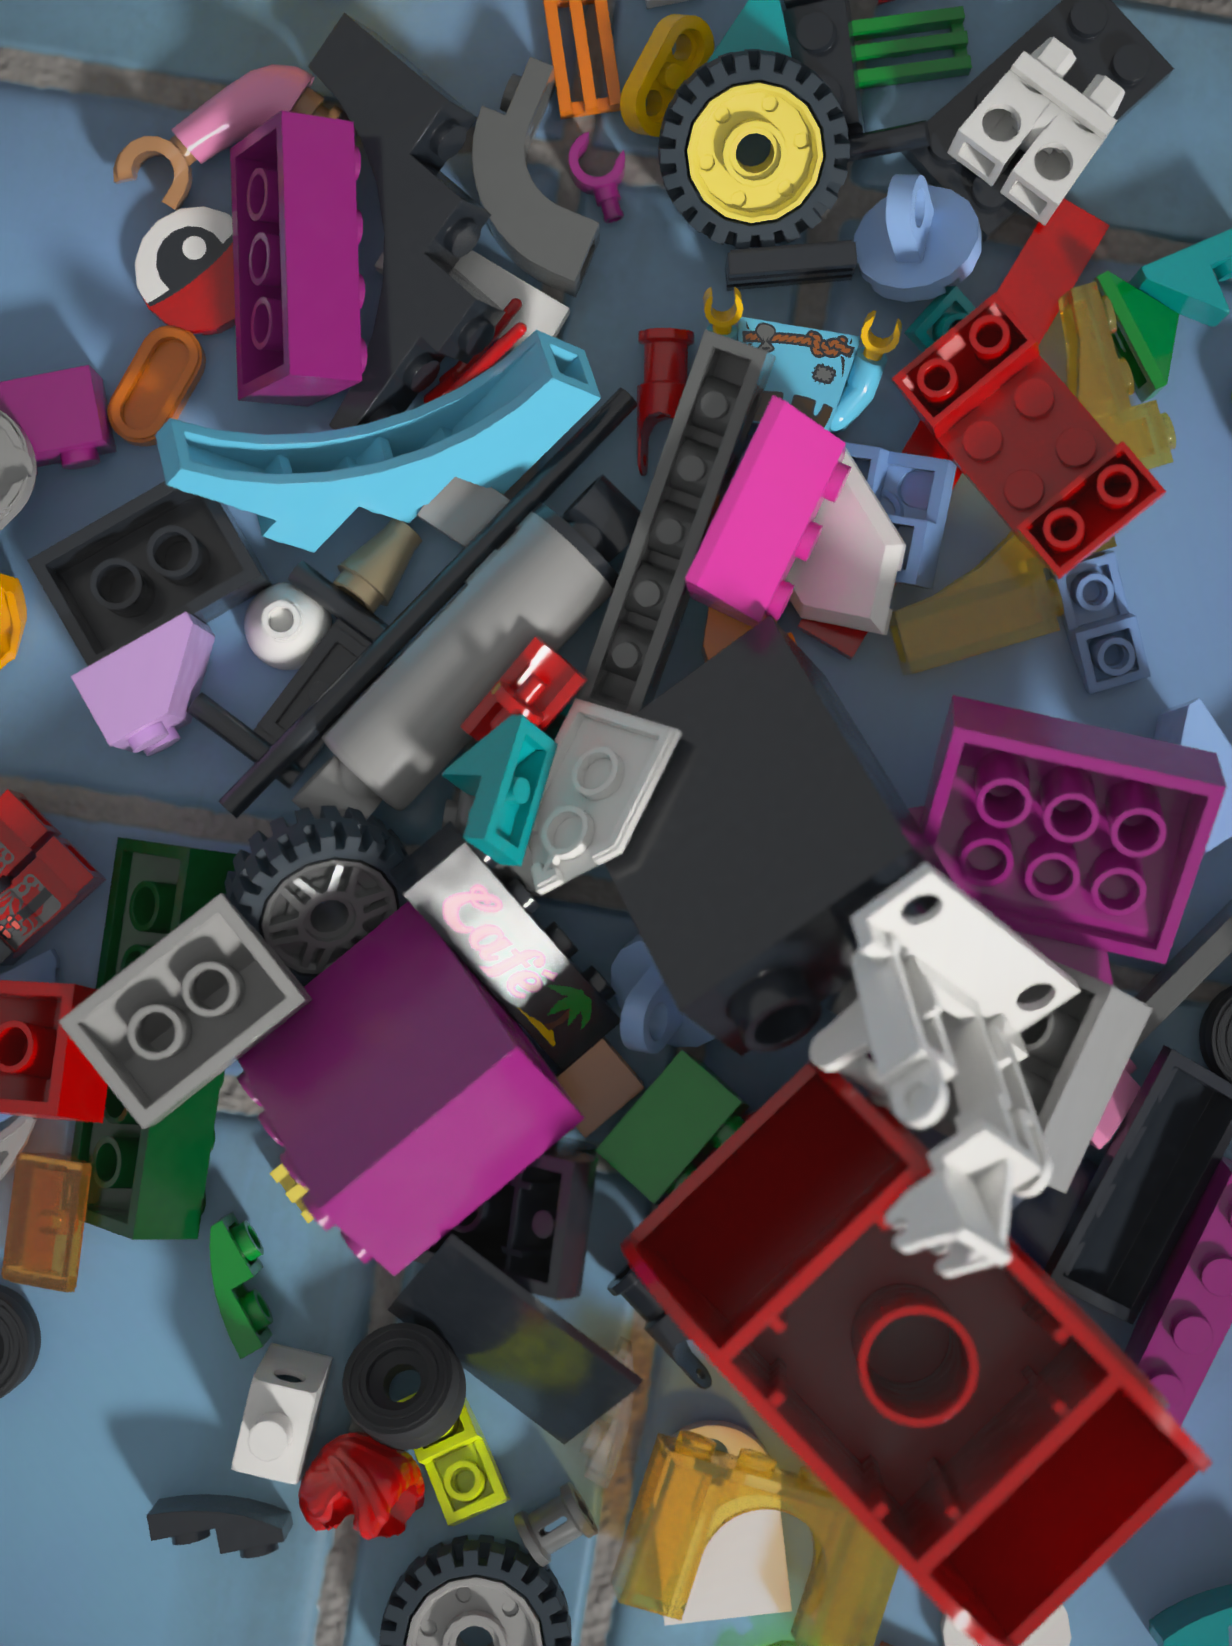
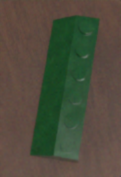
(152, 1177)

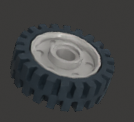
(480, 1587)

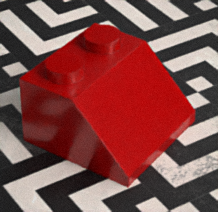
(39, 1062)

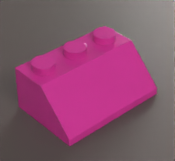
(768, 516)

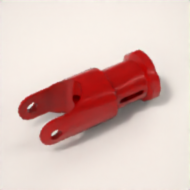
(663, 382)

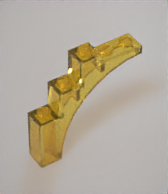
(1007, 591)

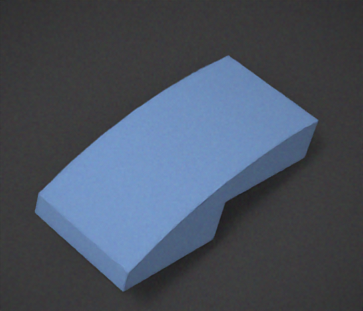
(1099, 624)

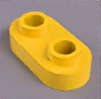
(661, 73)

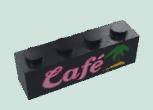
(507, 946)

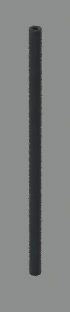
(426, 604)

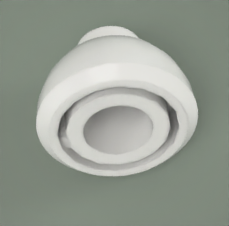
(285, 626)

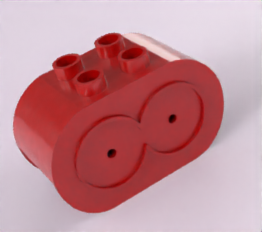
(950, 1415)

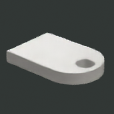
(745, 1559)

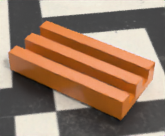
(590, 104)

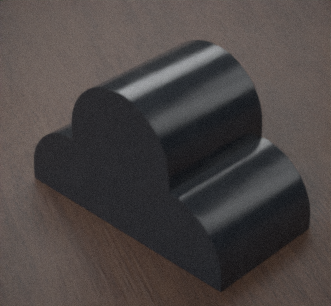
(537, 1222)

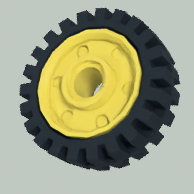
(742, 97)

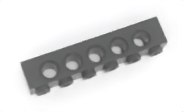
(674, 520)

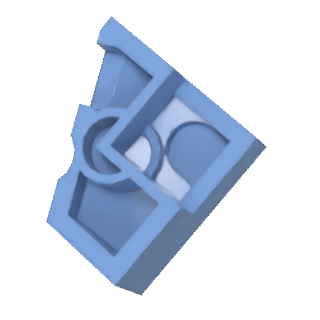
(916, 499)

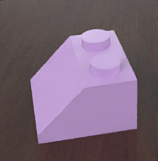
(148, 685)

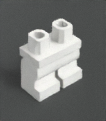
(1044, 119)

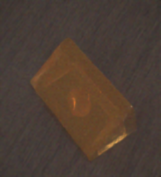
(46, 1221)

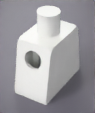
(282, 1414)

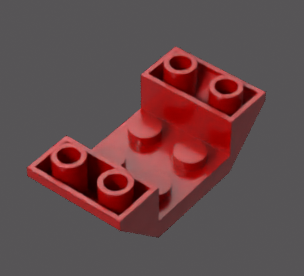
(1025, 438)

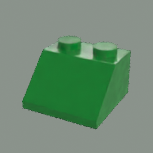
(673, 1127)

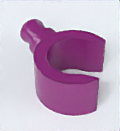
(604, 187)

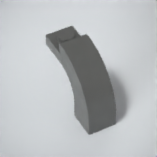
(529, 227)

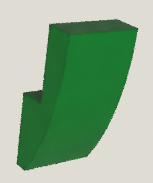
(233, 1262)

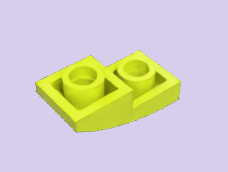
(463, 1470)

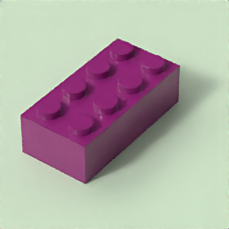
(297, 260)

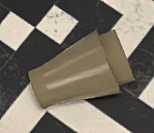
(378, 565)

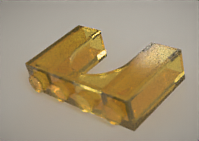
(699, 1489)

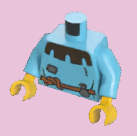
(812, 367)

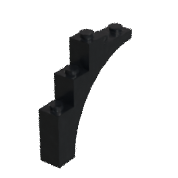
(426, 218)

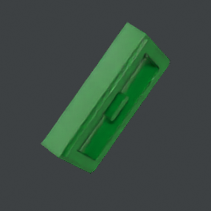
(910, 23)

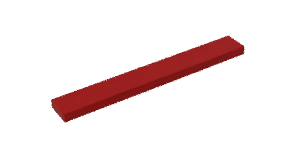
(1031, 290)

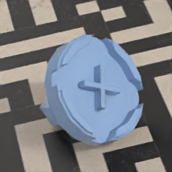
(917, 240)
(647, 1007)

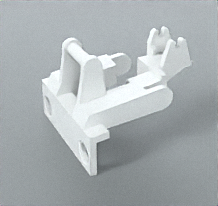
(972, 971)

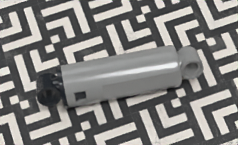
(411, 715)

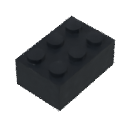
(147, 567)

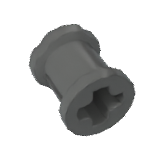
(532, 1525)

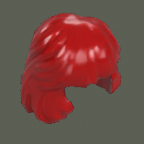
(363, 1480)

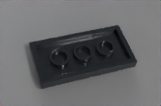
(1103, 45)

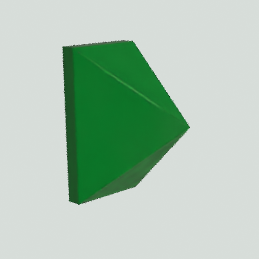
(1142, 334)

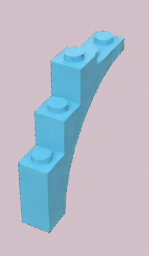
(395, 465)

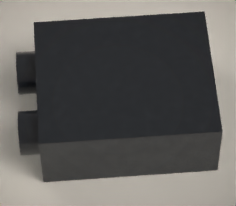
(763, 844)

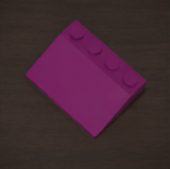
(1071, 825)

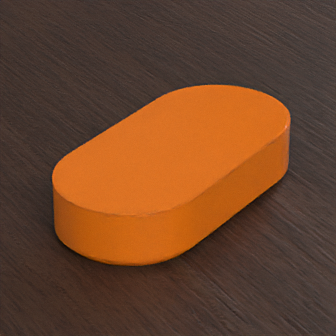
(156, 384)

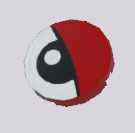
(189, 270)

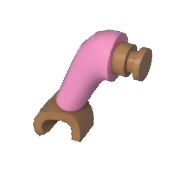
(222, 123)

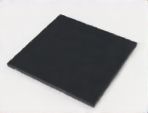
(514, 1341)

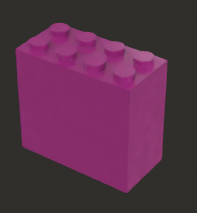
(403, 1093)

